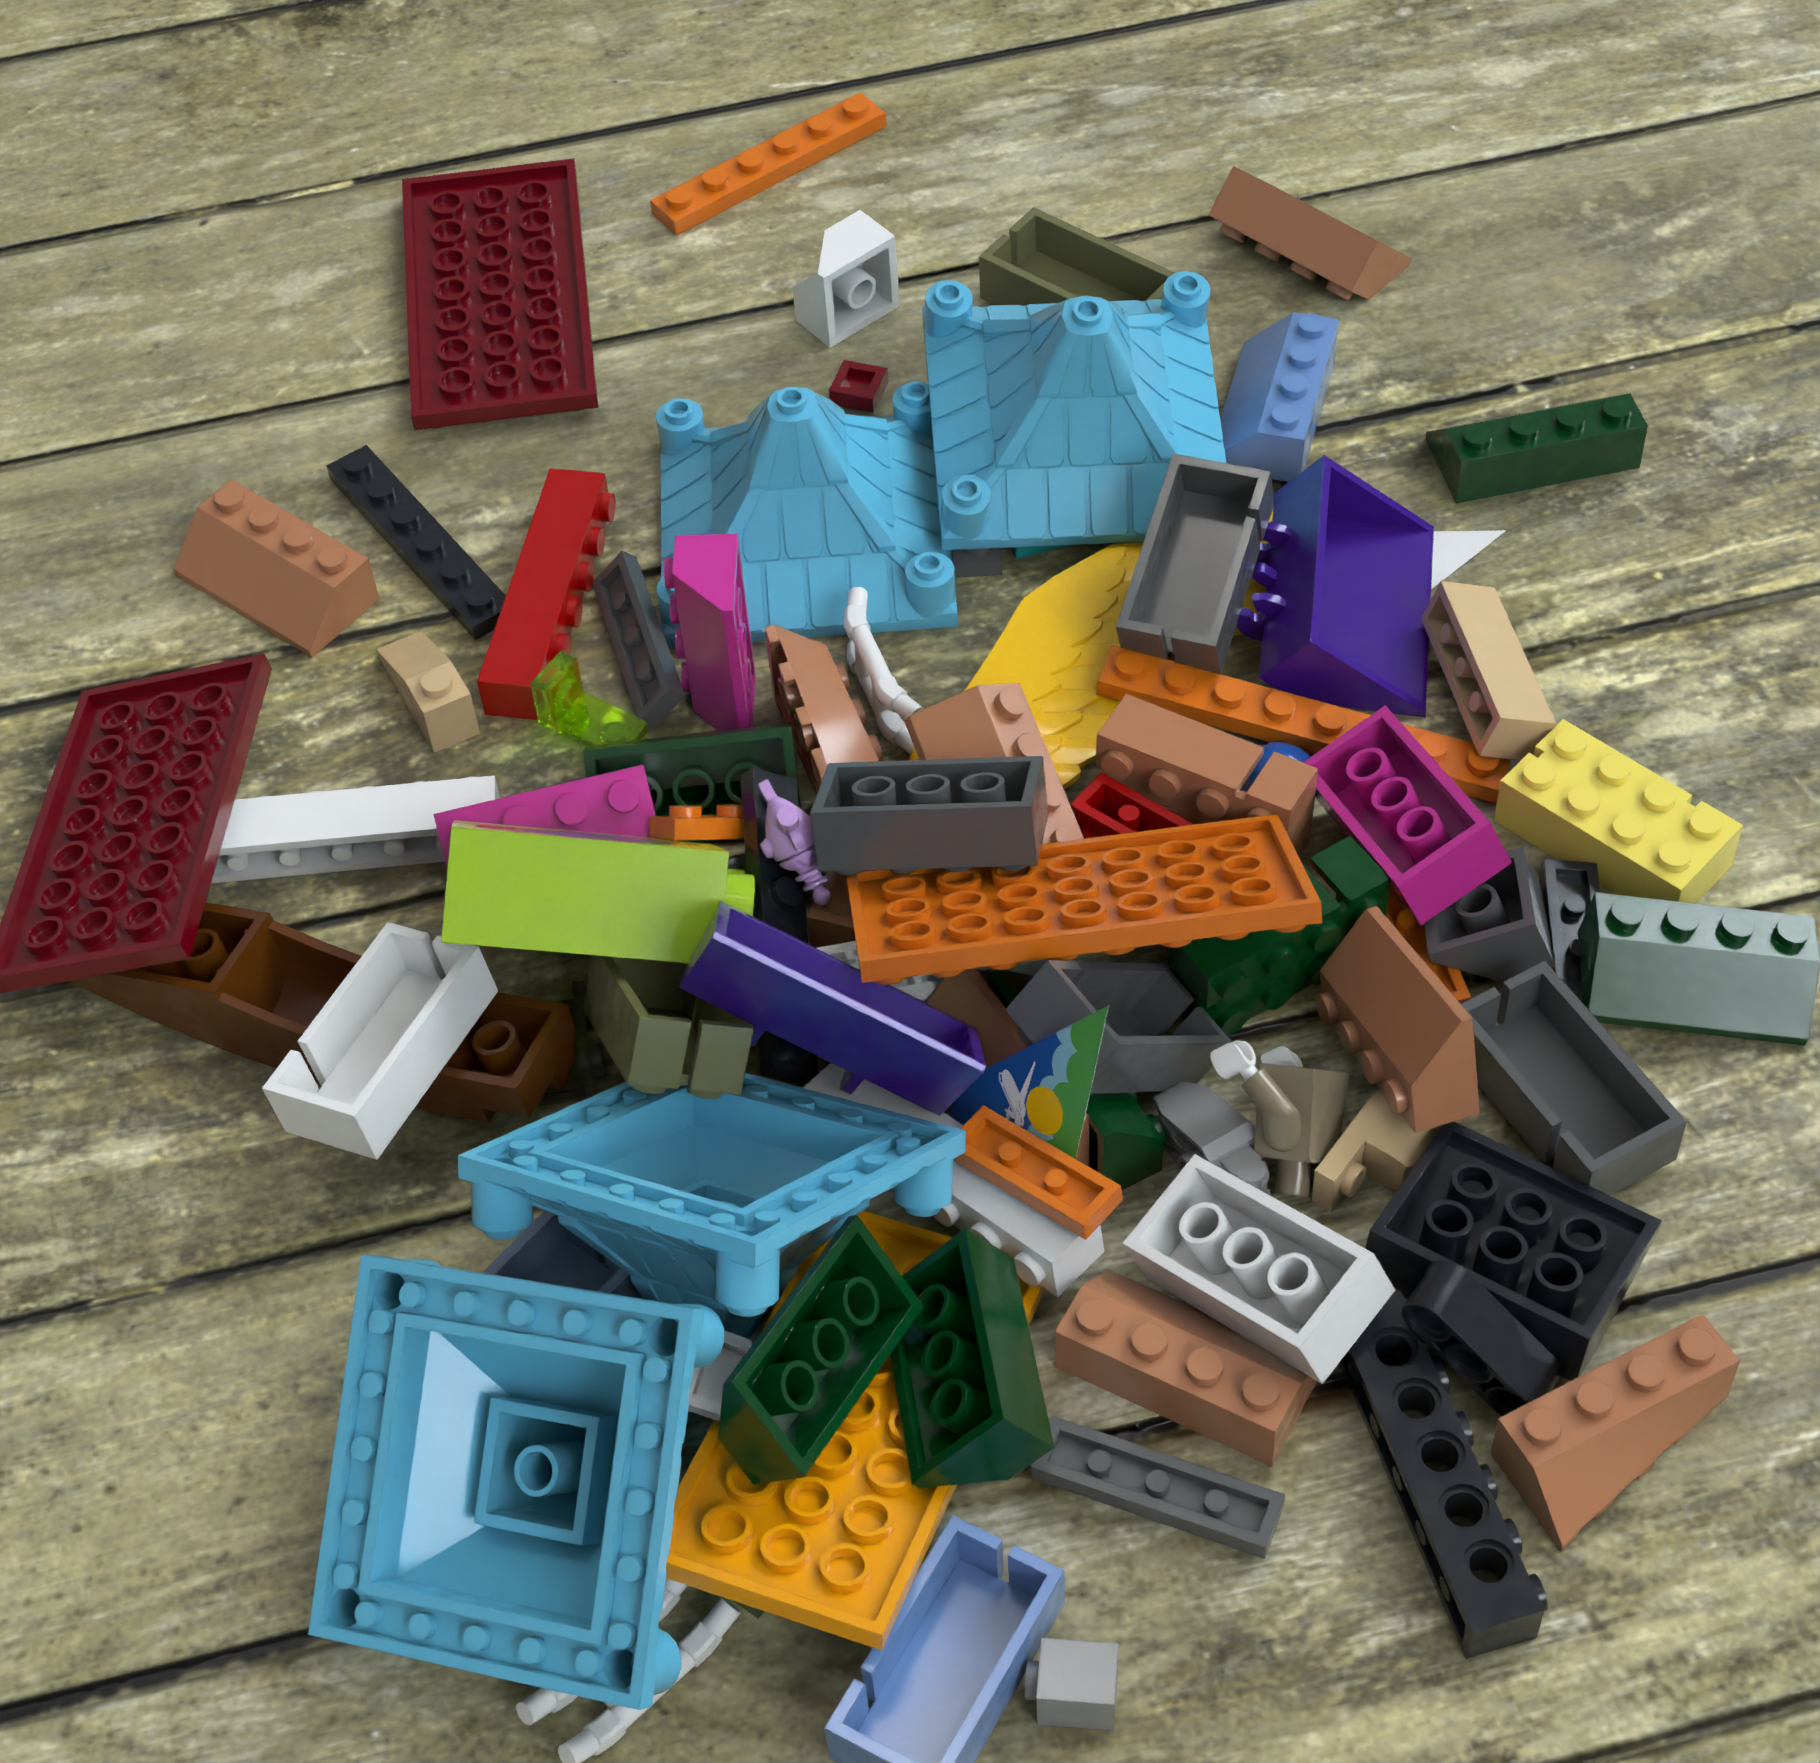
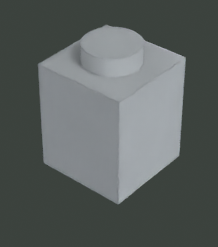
(1074, 1683)

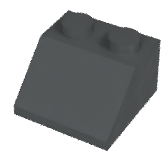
(1495, 926)

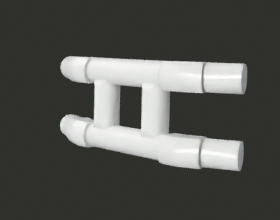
(880, 687)
(613, 1722)

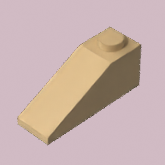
(431, 690)

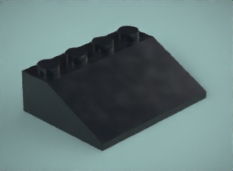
(1524, 1231)

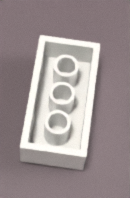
(1260, 1267)

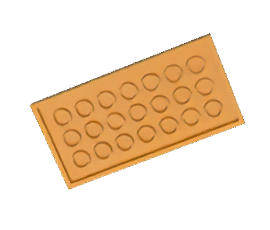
(845, 1536)

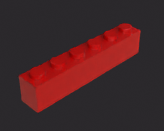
(546, 589)

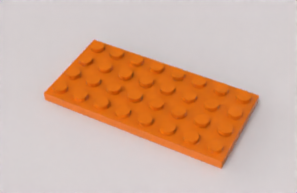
(1084, 900)

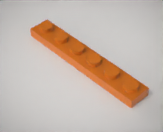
(768, 163)

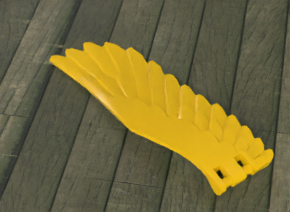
(1059, 650)

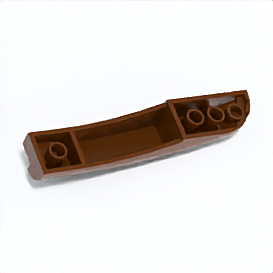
(263, 983)

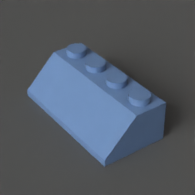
(1279, 394)

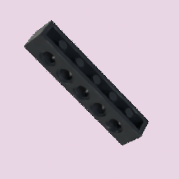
(1480, 1612)

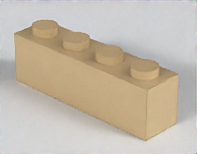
(1487, 670)

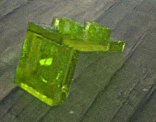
(575, 714)

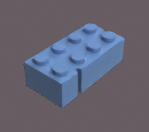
(949, 1654)

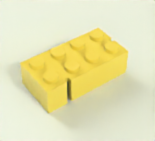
(1608, 810)

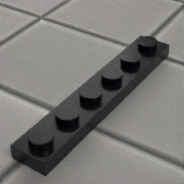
(419, 540)
(780, 904)

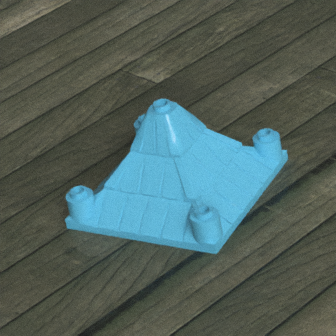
(1065, 412)
(815, 510)
(710, 1192)
(509, 1477)

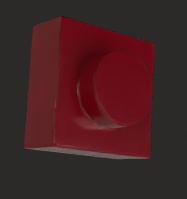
(858, 386)

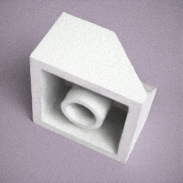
(852, 283)

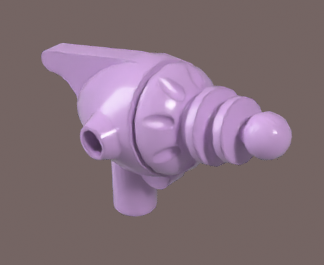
(792, 842)

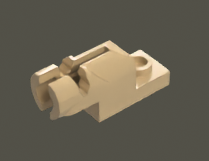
(1372, 1146)

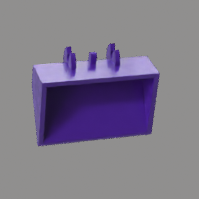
(1343, 594)
(829, 1011)

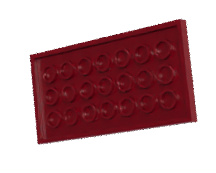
(496, 295)
(132, 825)

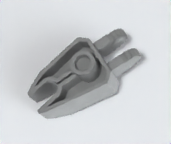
(1208, 1126)

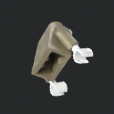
(1295, 1109)

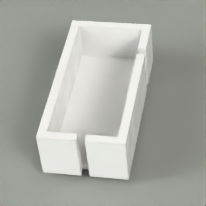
(381, 1040)

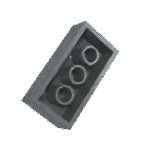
(930, 815)

